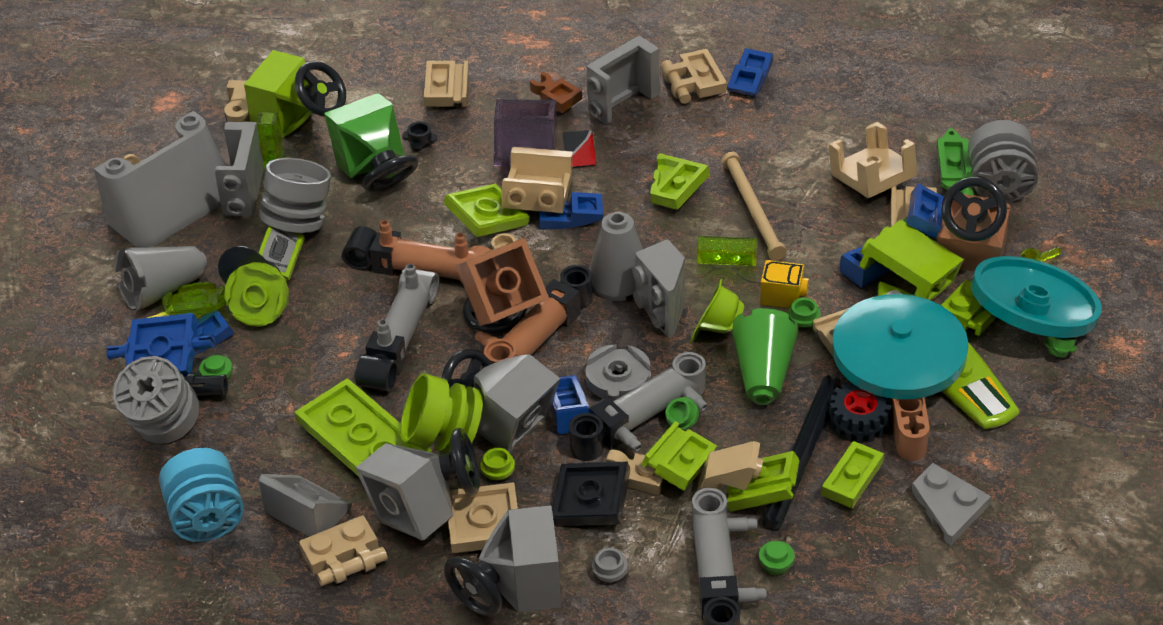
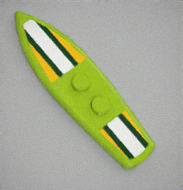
(977, 388)

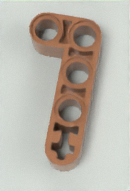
(910, 427)

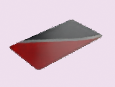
(582, 146)

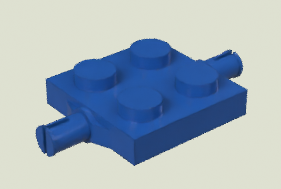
(165, 337)

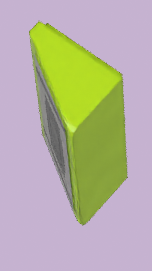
(282, 249)

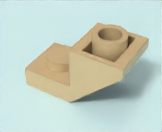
(731, 467)

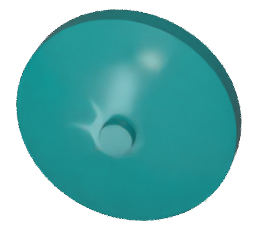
(1036, 296)
(900, 346)

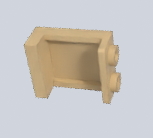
(537, 180)

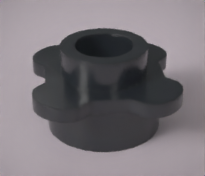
(419, 135)

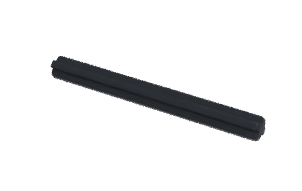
(804, 446)

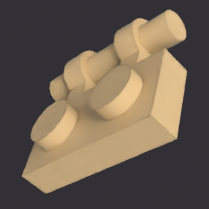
(701, 72)
(342, 543)

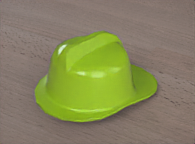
(720, 313)

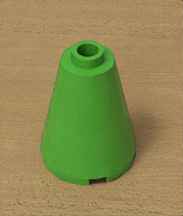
(764, 351)

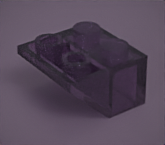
(524, 125)

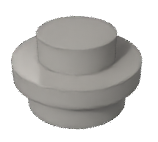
(609, 565)

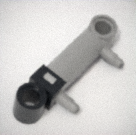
(388, 346)
(611, 421)
(714, 559)

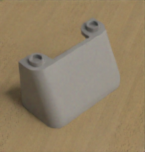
(165, 189)

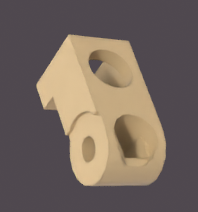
(237, 107)

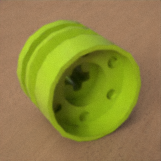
(436, 411)

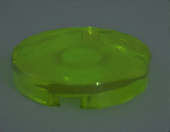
(195, 298)

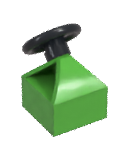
(368, 140)

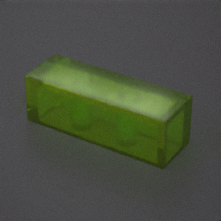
(269, 137)
(727, 250)

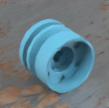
(201, 494)

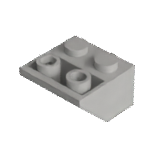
(660, 285)

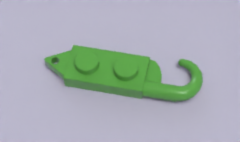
(953, 160)

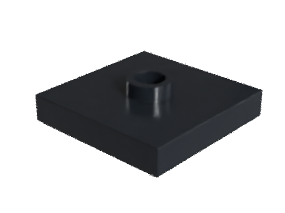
(590, 493)

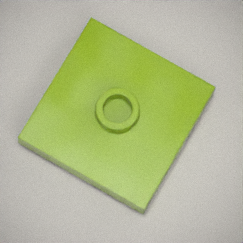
(482, 210)

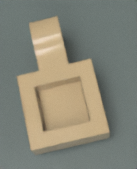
(639, 477)

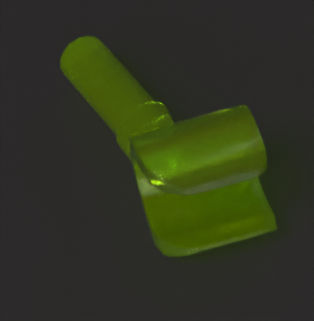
(1033, 253)

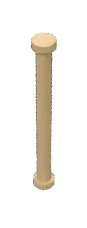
(776, 249)

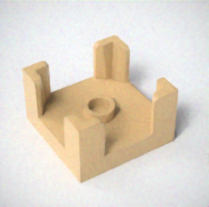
(876, 166)

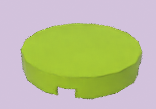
(256, 294)

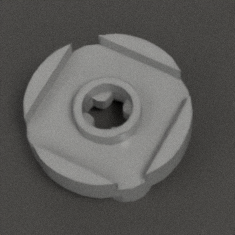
(609, 358)

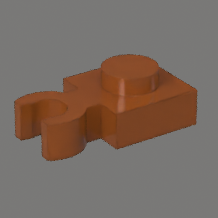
(561, 91)

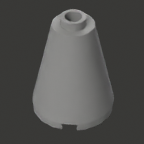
(615, 257)
(155, 271)

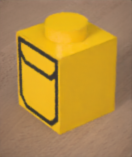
(782, 284)

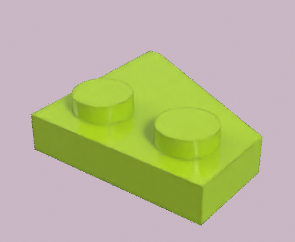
(676, 180)

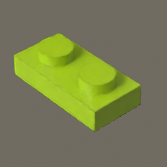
(852, 474)

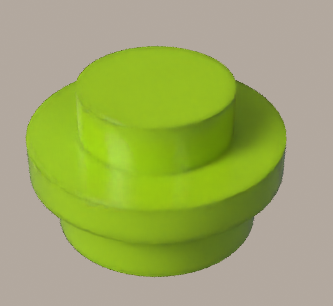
(497, 464)

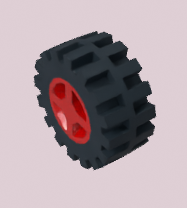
(858, 413)

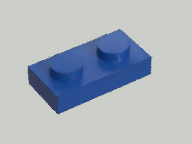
(925, 210)

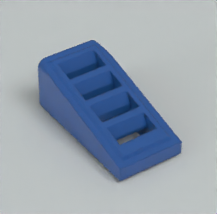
(850, 268)
(568, 403)

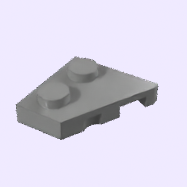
(949, 501)

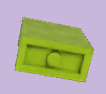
(913, 258)

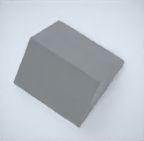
(301, 503)

